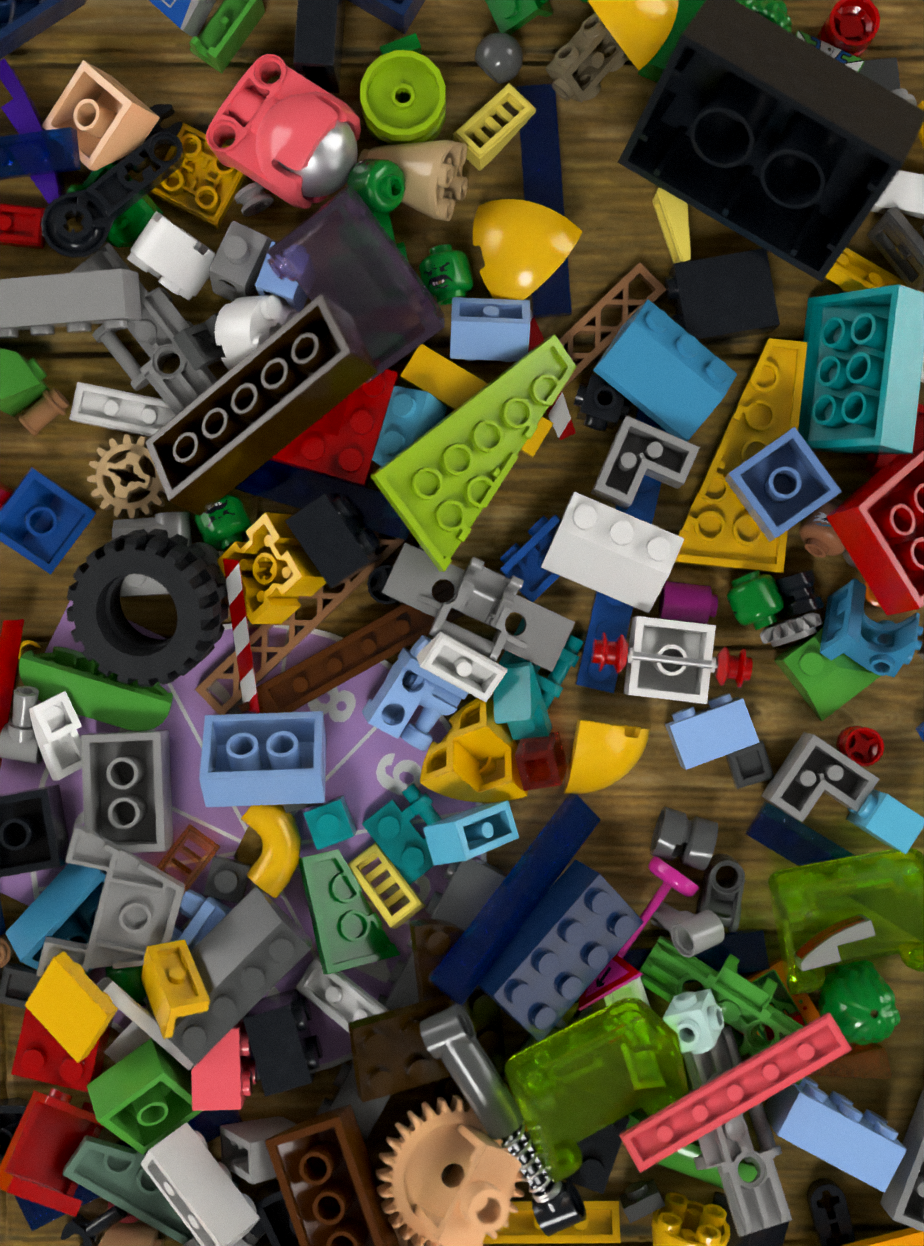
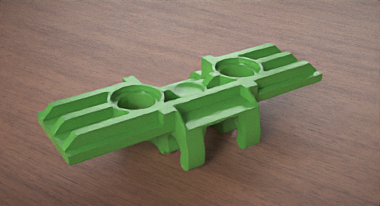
(739, 999)

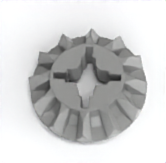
(791, 629)

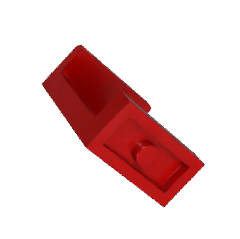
(43, 1146)

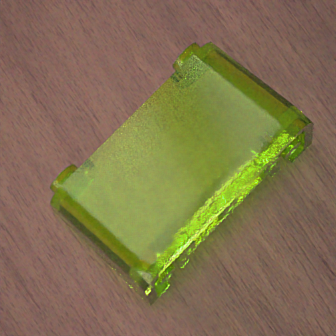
(877, 884)
(594, 1077)

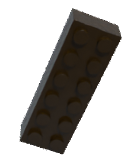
(260, 406)

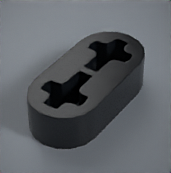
(838, 1215)

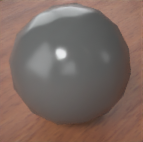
(499, 56)

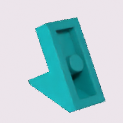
(521, 703)

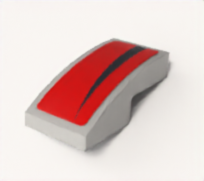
(823, 948)

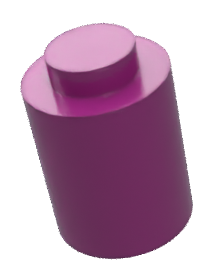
(687, 602)

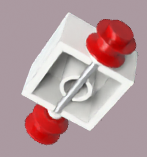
(670, 660)

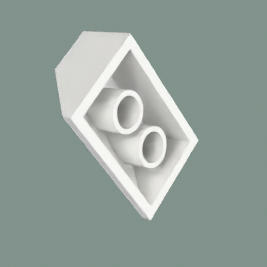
(612, 552)

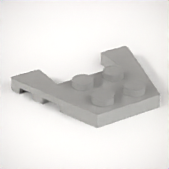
(133, 910)

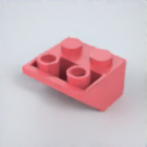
(225, 1073)

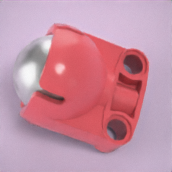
(286, 133)

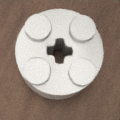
(174, 255)
(249, 323)

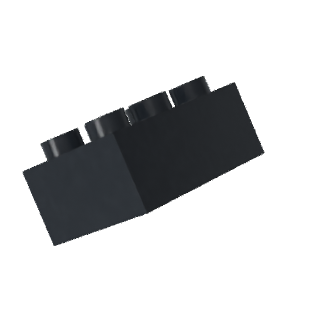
(771, 136)

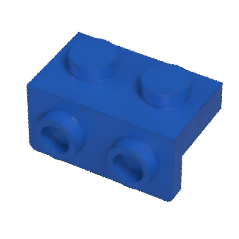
(527, 561)

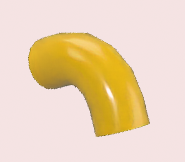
(279, 849)

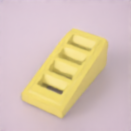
(502, 135)
(674, 222)
(396, 919)

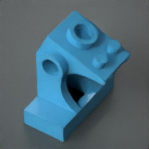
(872, 644)

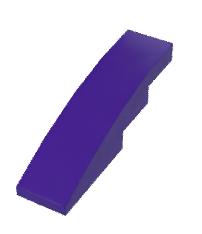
(26, 119)

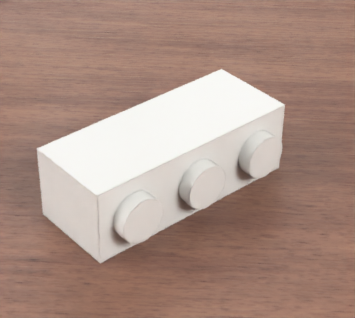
(200, 1188)

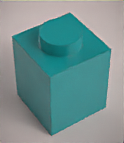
(330, 822)

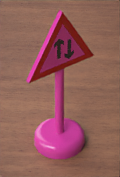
(618, 971)

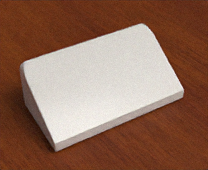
(461, 666)

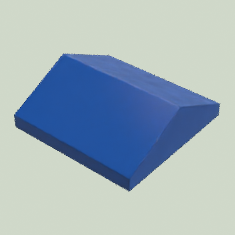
(42, 520)

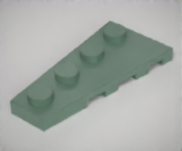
(119, 1178)

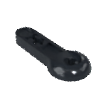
(107, 199)

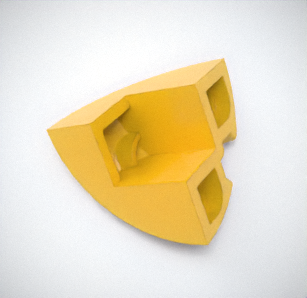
(637, 25)
(521, 245)
(603, 755)
(474, 758)

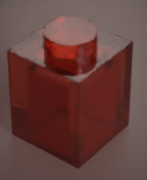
(541, 761)

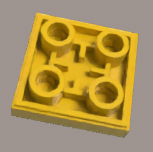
(202, 182)
(71, 1006)

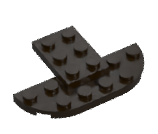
(389, 1045)

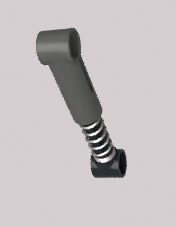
(454, 1041)

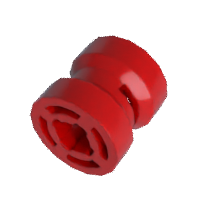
(867, 744)

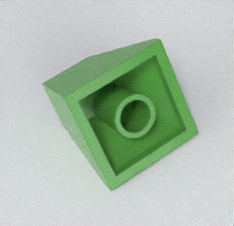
(19, 382)
(820, 681)

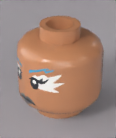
(819, 534)

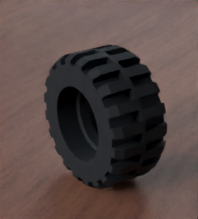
(114, 640)

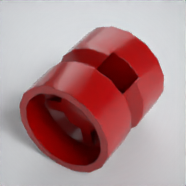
(851, 26)

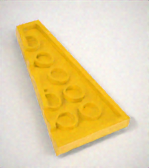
(717, 524)

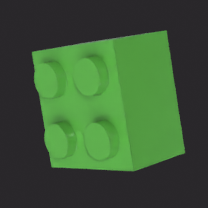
(143, 1096)

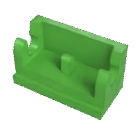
(227, 32)

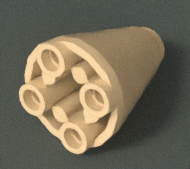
(430, 174)

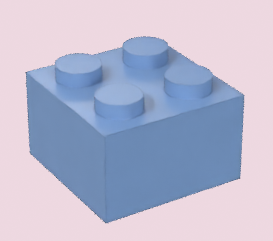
(782, 484)

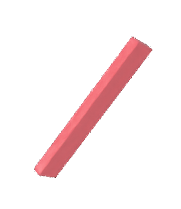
(735, 1091)

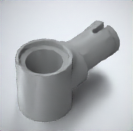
(17, 735)
(688, 931)

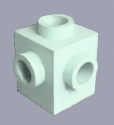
(695, 1020)

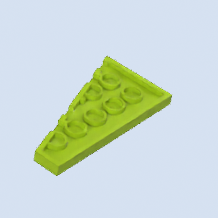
(463, 459)

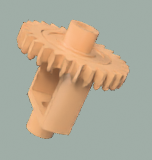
(452, 1207)

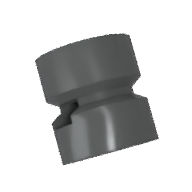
(684, 838)

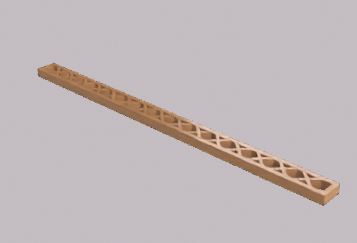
(586, 359)

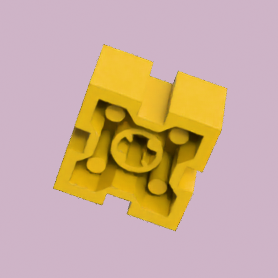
(273, 570)

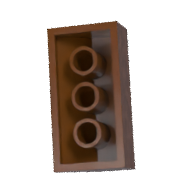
(330, 1182)

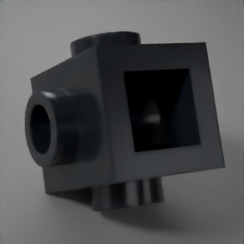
(592, 412)

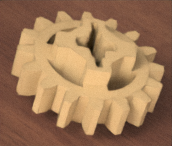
(125, 491)

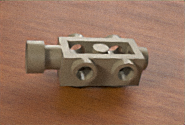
(585, 61)

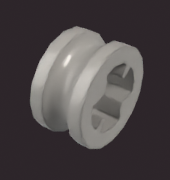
(253, 199)

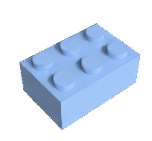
(263, 759)
(836, 1132)

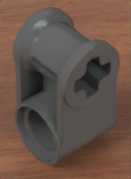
(722, 897)

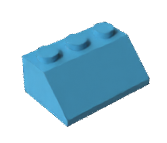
(665, 371)
(60, 912)

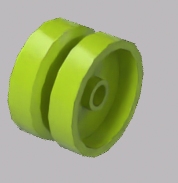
(400, 78)

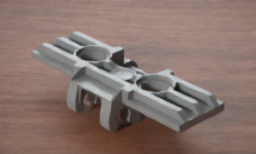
(155, 335)
(484, 597)
(753, 1203)

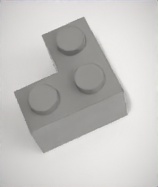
(640, 452)
(816, 769)

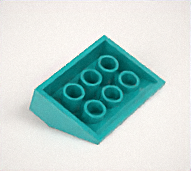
(863, 371)

